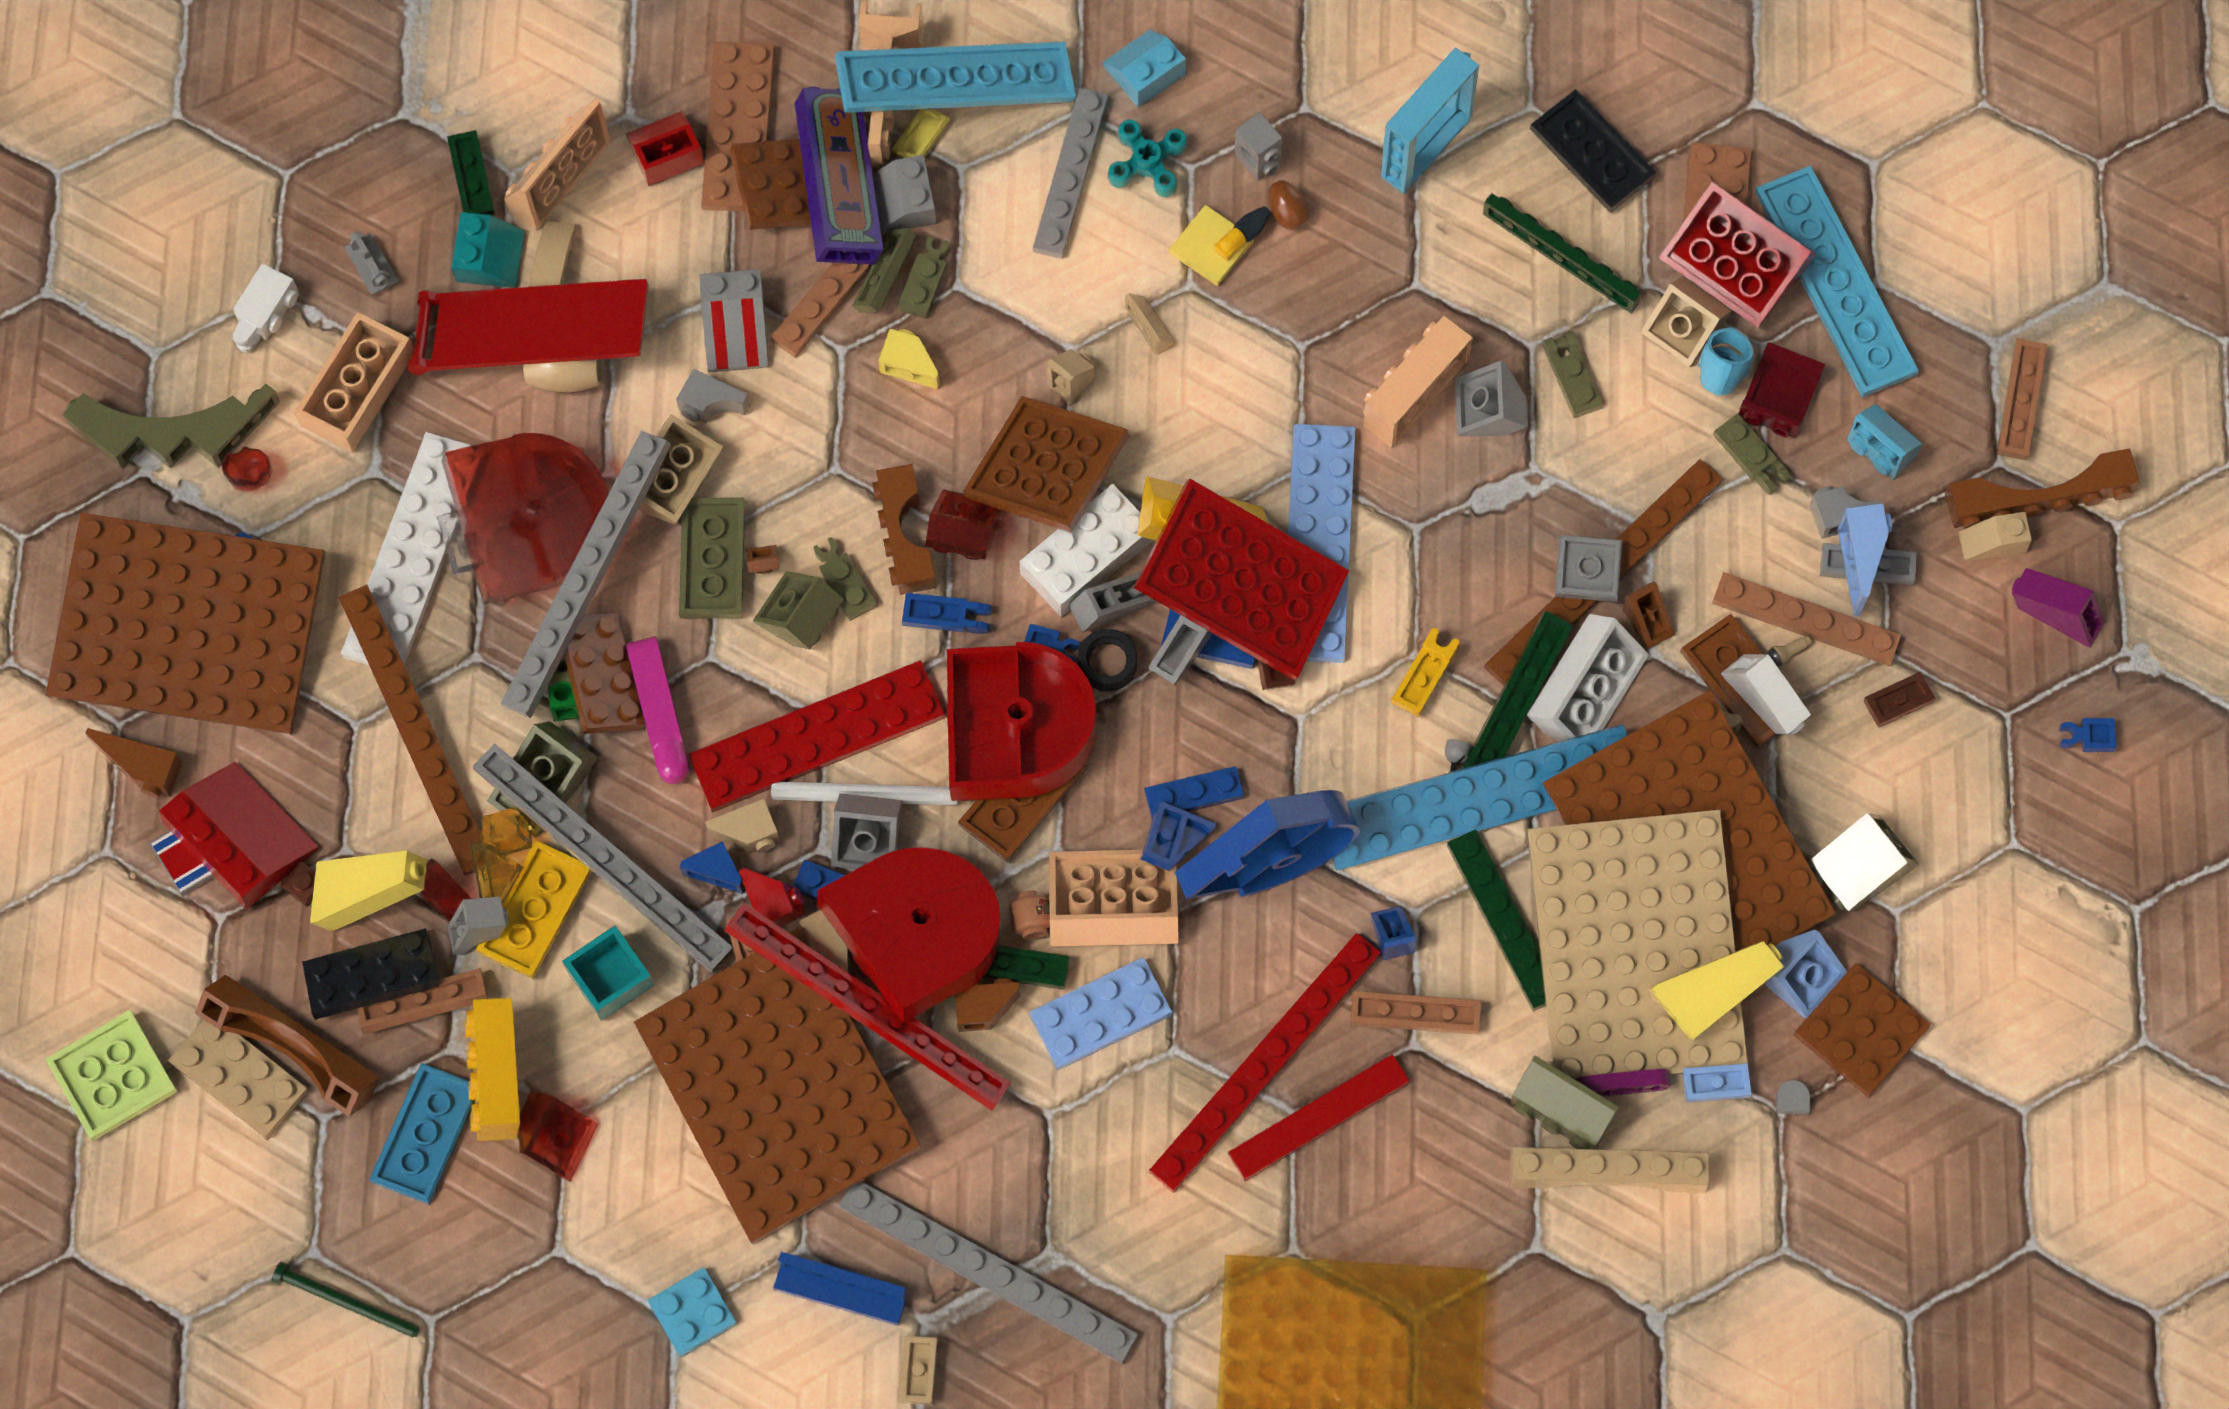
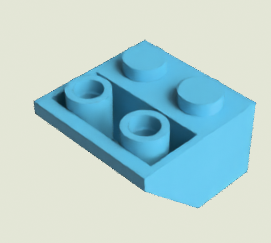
(1883, 441)

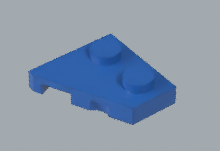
(1173, 835)

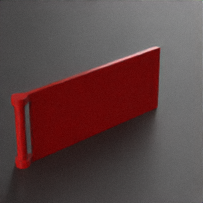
(531, 325)

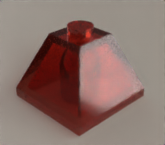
(554, 1134)

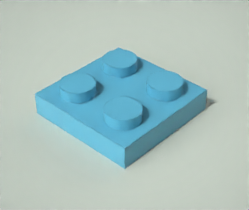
(692, 1312)

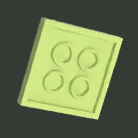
(111, 1075)

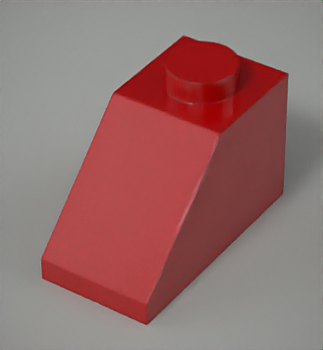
(773, 898)

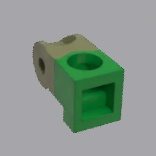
(561, 695)

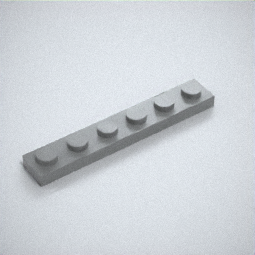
(1070, 173)

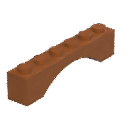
(2107, 477)
(239, 1011)

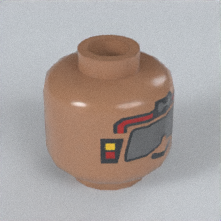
(1030, 915)

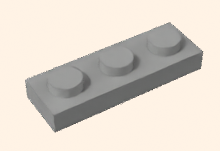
(1893, 568)

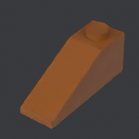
(147, 766)

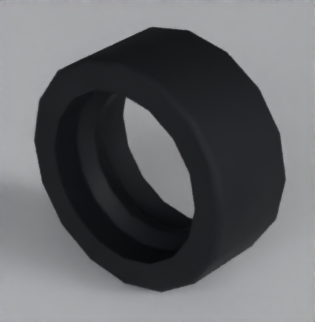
(1108, 636)

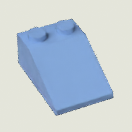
(1862, 542)

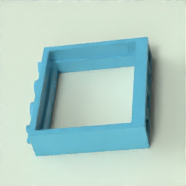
(1429, 120)

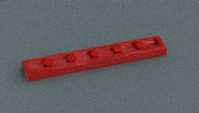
(1318, 1117)

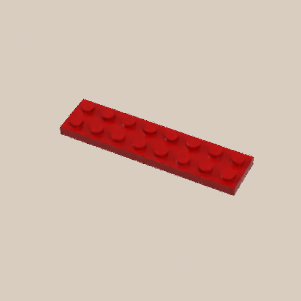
(816, 736)

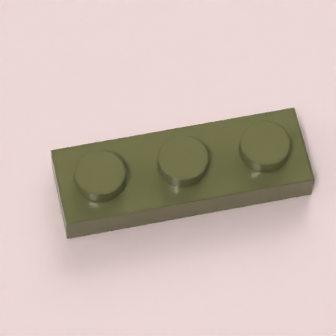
(884, 271)

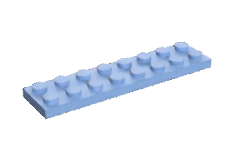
(1322, 515)

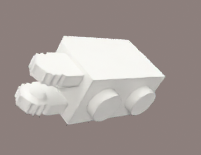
(262, 307)

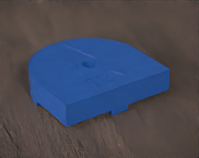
(1272, 845)

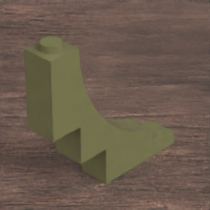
(208, 431)

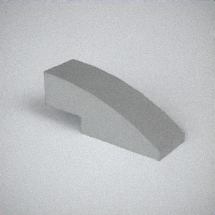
(1179, 650)

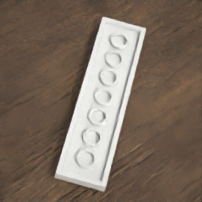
(411, 550)

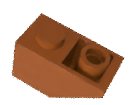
(985, 1004)

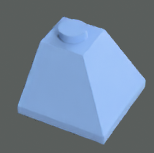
(1807, 973)

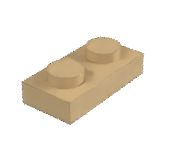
(918, 1370)

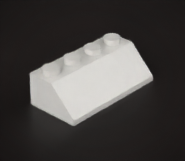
(1588, 680)

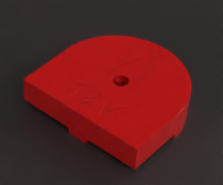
(1016, 721)
(916, 925)

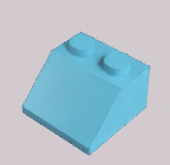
(1146, 66)

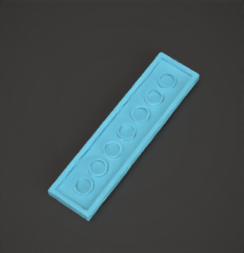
(954, 76)
(1839, 283)

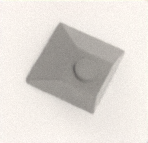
(1489, 402)

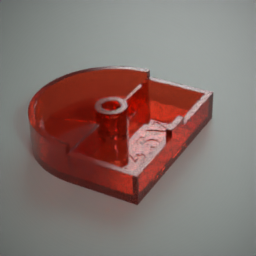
(493, 489)

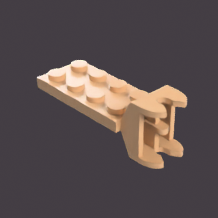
(881, 33)

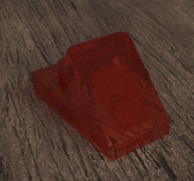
(442, 890)

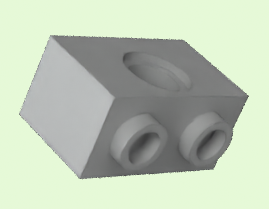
(1258, 146)

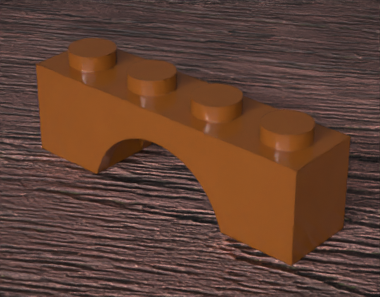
(912, 563)

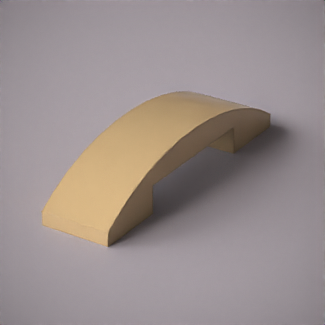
(552, 253)

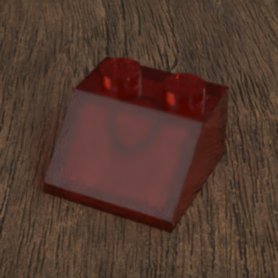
(961, 526)

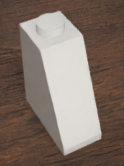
(1767, 692)

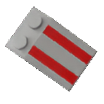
(734, 320)

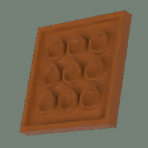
(1046, 464)

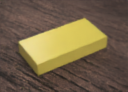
(921, 134)

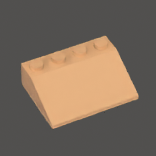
(559, 166)
(1110, 899)

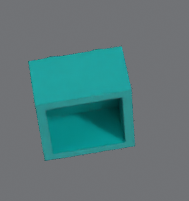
(608, 973)

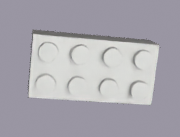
(1089, 555)

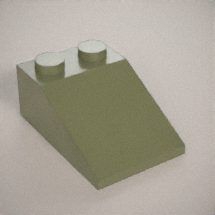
(554, 761)

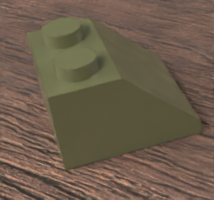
(799, 609)

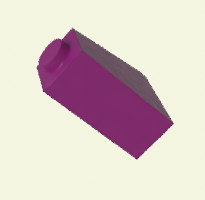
(2060, 605)

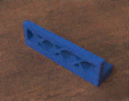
(840, 1289)

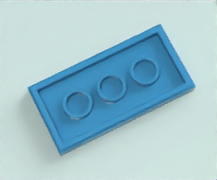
(424, 1134)

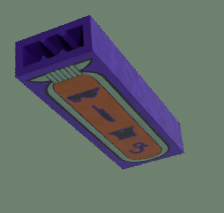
(838, 179)

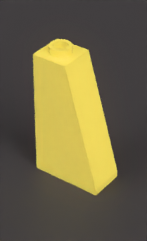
(363, 885)
(1711, 990)

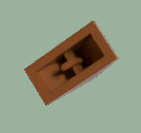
(1648, 615)

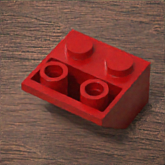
(665, 148)

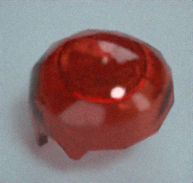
(247, 469)

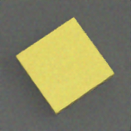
(1197, 244)

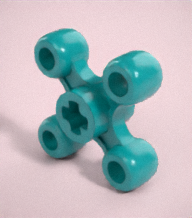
(1147, 148)

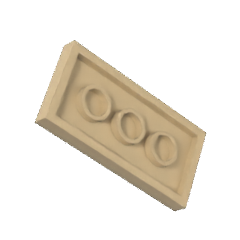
(239, 1077)

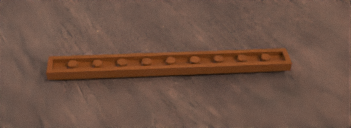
(1637, 542)
(412, 724)

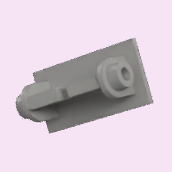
(370, 262)

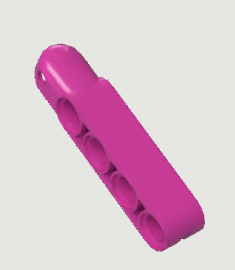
(658, 710)

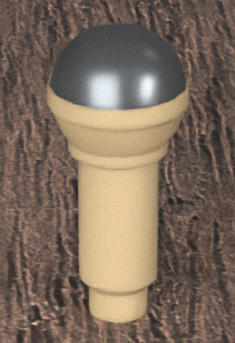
(1782, 653)

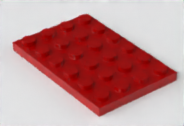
(1241, 579)

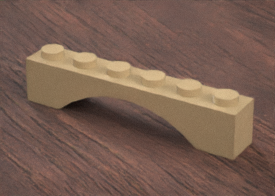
(1649, 1169)

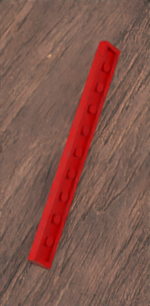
(866, 1006)
(1264, 1063)

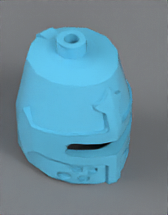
(1722, 367)

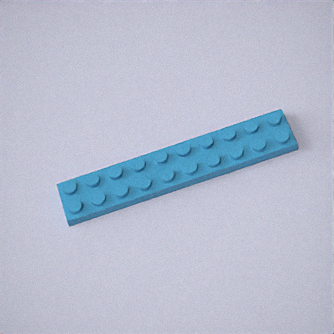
(1464, 799)

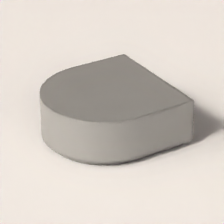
(1793, 1098)

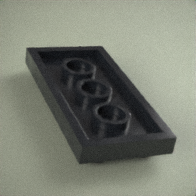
(1593, 150)
(370, 974)

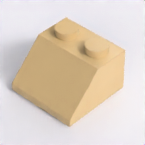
(1685, 320)

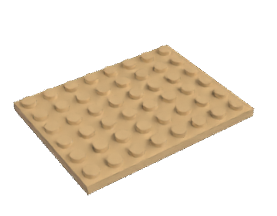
(1615, 917)

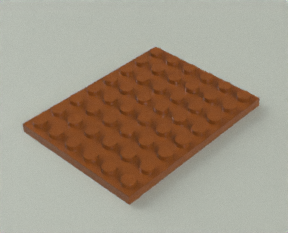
(185, 623)
(1698, 765)
(776, 1091)

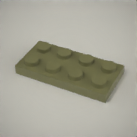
(712, 558)

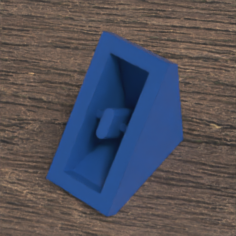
(713, 867)
(1393, 933)

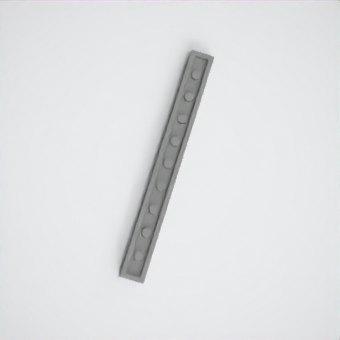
(585, 574)
(603, 858)
(989, 1271)

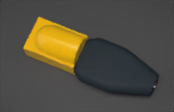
(1244, 231)

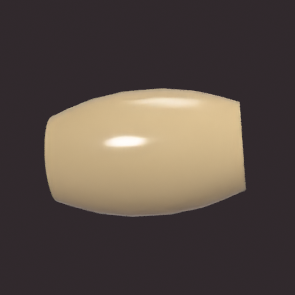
(564, 376)

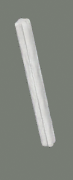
(830, 791)

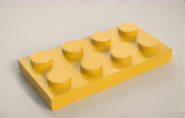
(536, 909)

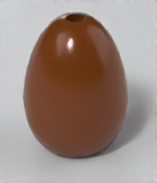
(1288, 205)

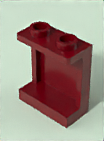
(1781, 390)

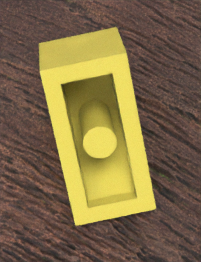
(907, 359)

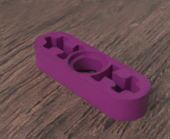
(1627, 1082)

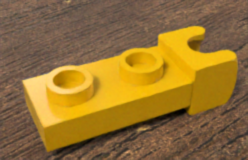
(1424, 674)

